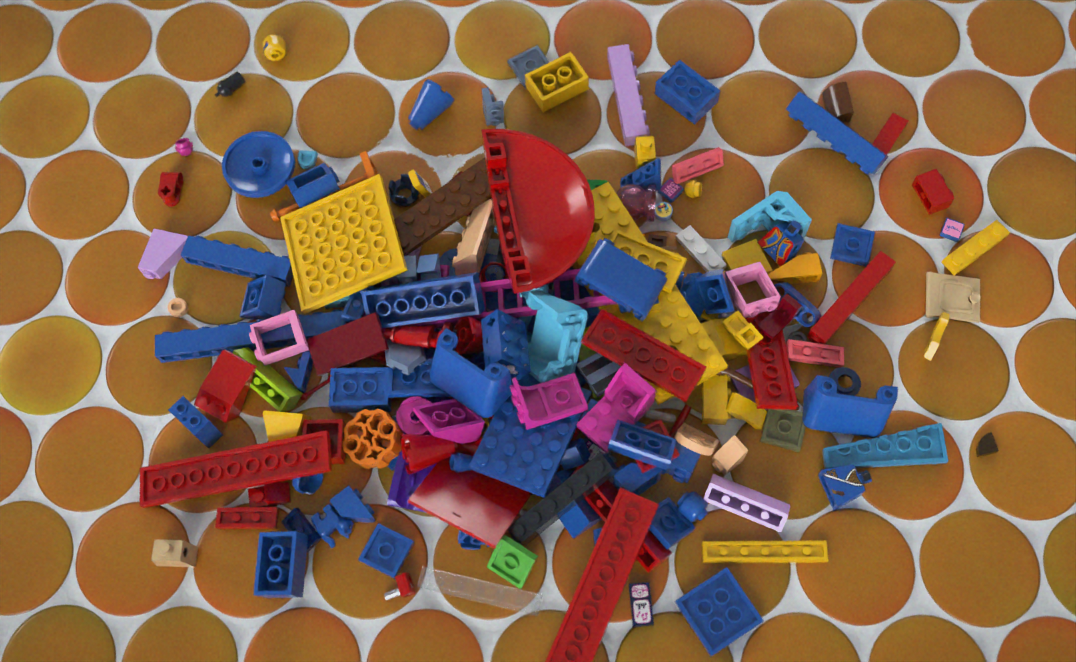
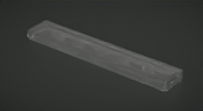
(480, 590)

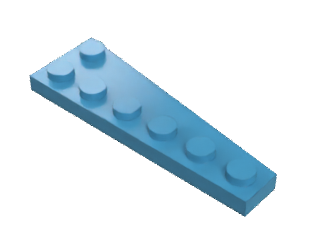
(903, 448)

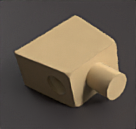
(171, 553)

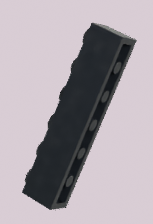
(563, 499)

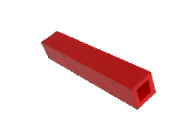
(851, 299)

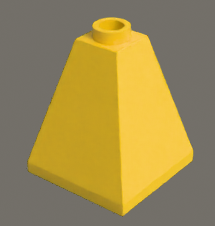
(283, 425)

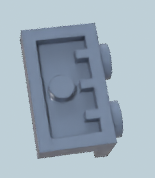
(492, 110)

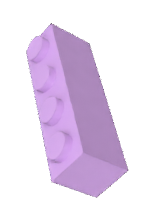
(747, 502)

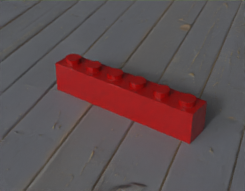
(652, 551)

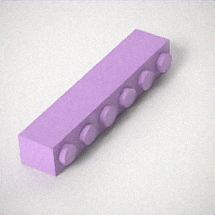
(626, 93)

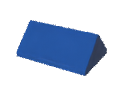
(642, 444)
(580, 516)

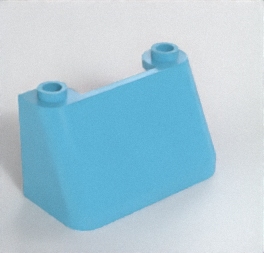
(555, 336)

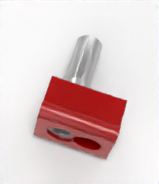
(405, 587)

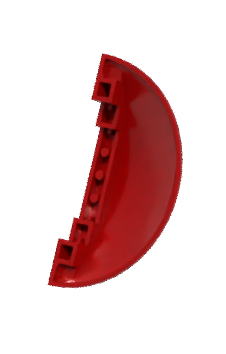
(538, 206)

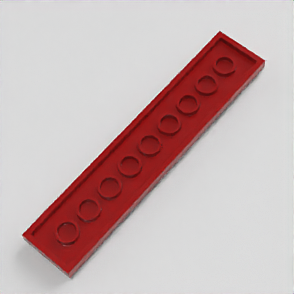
(235, 469)
(603, 579)

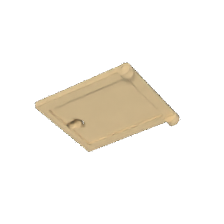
(951, 294)

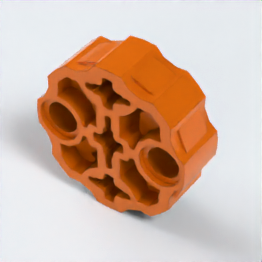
(374, 437)

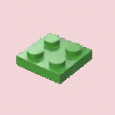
(512, 561)

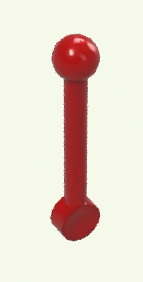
(305, 395)

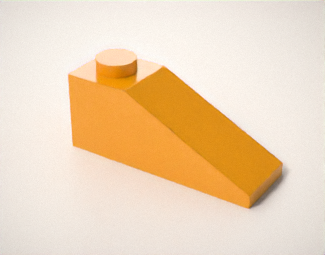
(801, 269)

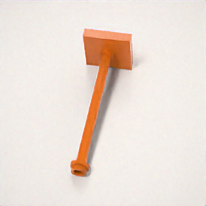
(370, 172)

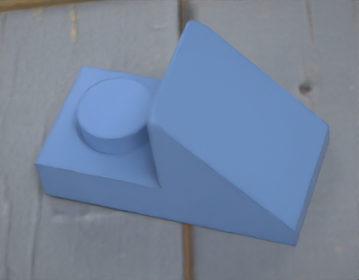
(429, 267)

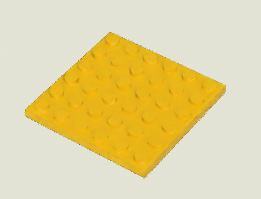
(343, 244)

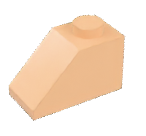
(729, 455)

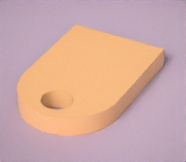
(696, 440)

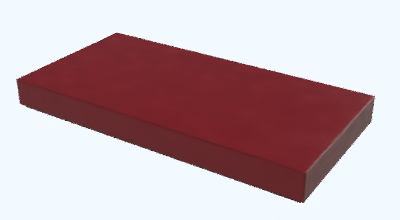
(347, 344)

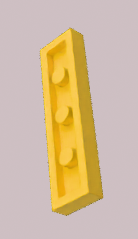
(975, 247)

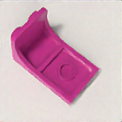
(548, 400)

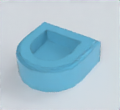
(307, 159)

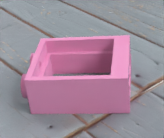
(747, 274)
(272, 323)

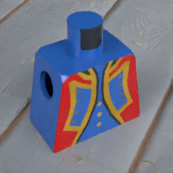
(782, 242)

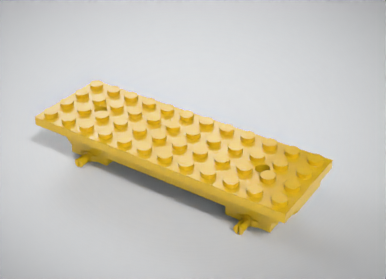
(672, 317)

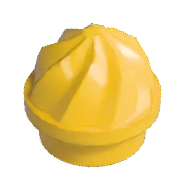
(693, 189)

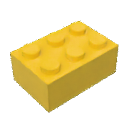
(557, 81)

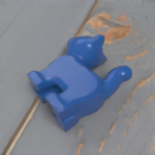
(331, 523)

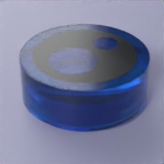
(494, 273)

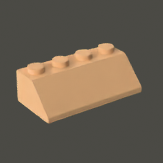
(475, 240)

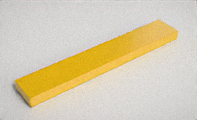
(764, 551)

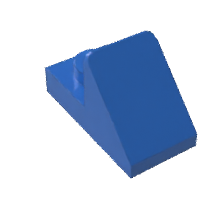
(302, 374)

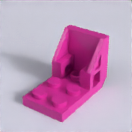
(625, 399)

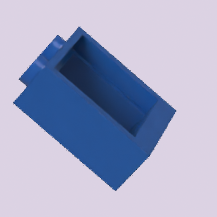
(313, 184)
(195, 422)

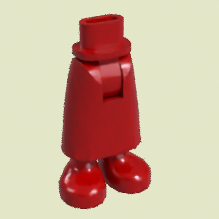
(416, 335)

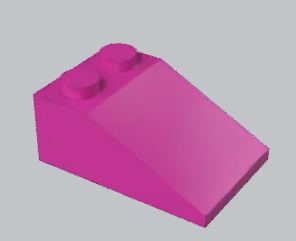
(450, 421)

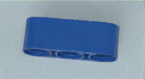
(806, 305)

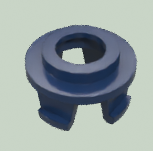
(403, 183)
(842, 372)

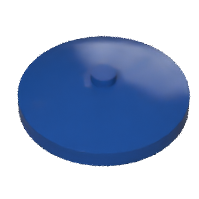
(258, 164)

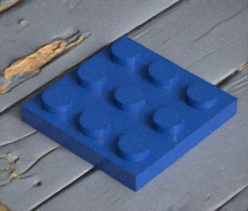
(719, 611)

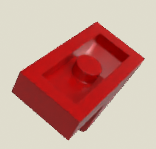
(269, 495)

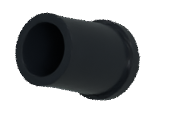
(230, 85)

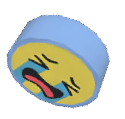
(663, 211)

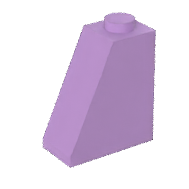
(161, 253)

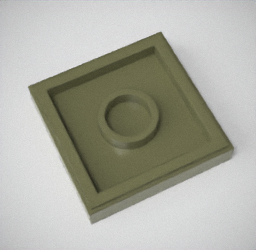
(783, 429)

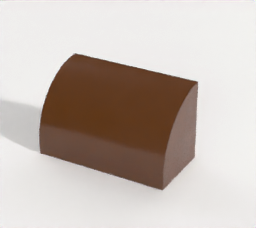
(838, 101)

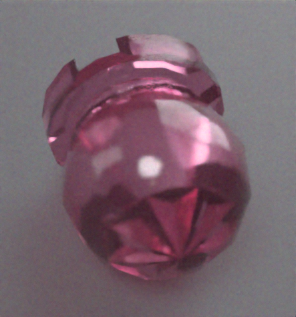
(638, 201)

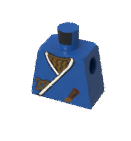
(843, 484)

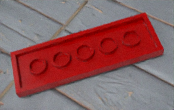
(644, 355)
(771, 370)

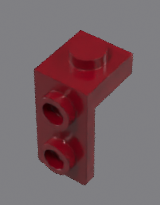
(780, 317)

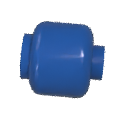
(692, 506)

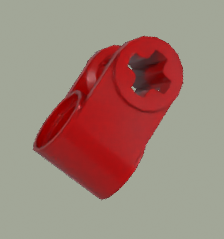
(170, 187)

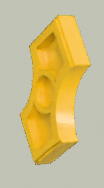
(936, 336)

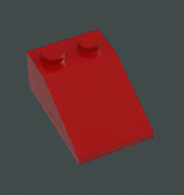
(226, 386)

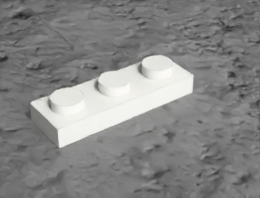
(700, 250)

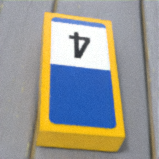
(419, 183)

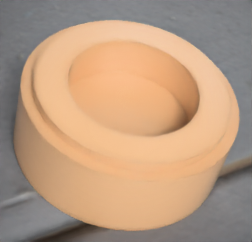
(177, 307)

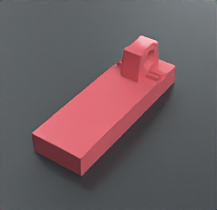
(697, 165)
(815, 353)

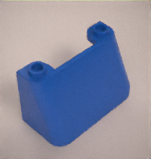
(621, 278)
(474, 388)
(845, 413)

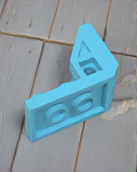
(779, 207)

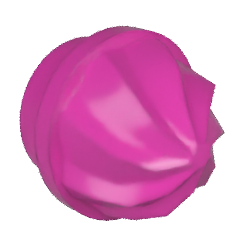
(184, 146)

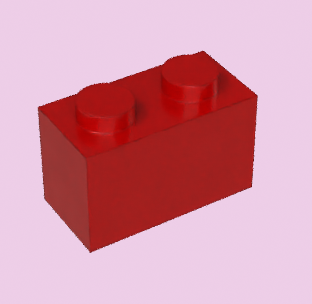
(933, 191)

